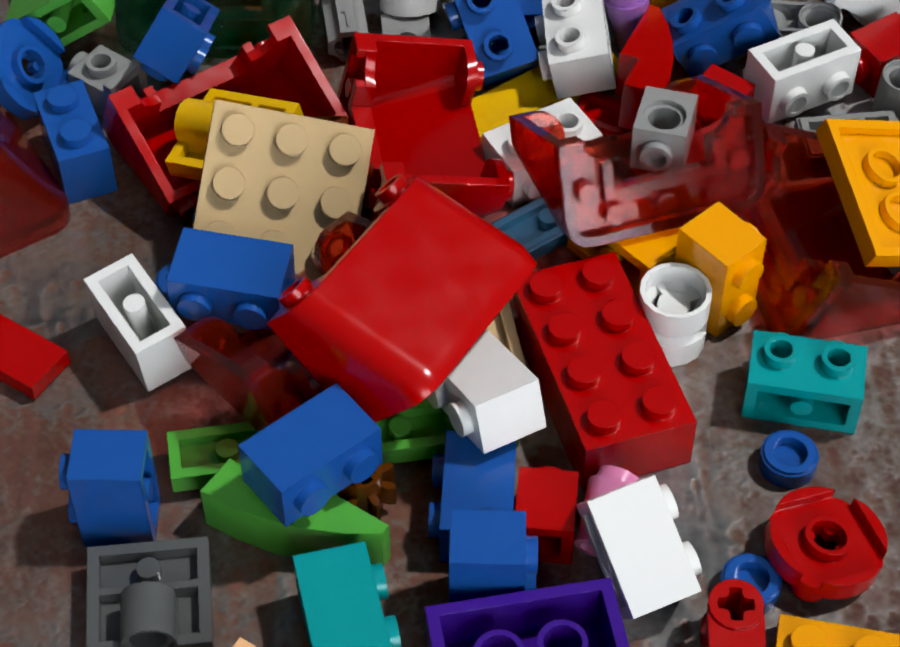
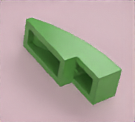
(240, 513)

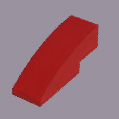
(643, 62)

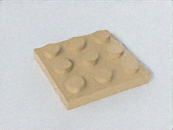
(280, 177)

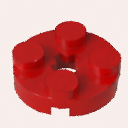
(818, 571)

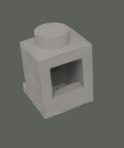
(105, 74)

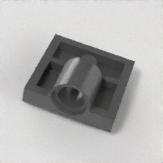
(150, 594)

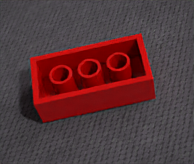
(602, 369)

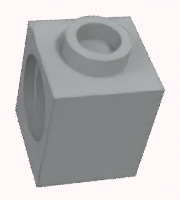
(663, 129)

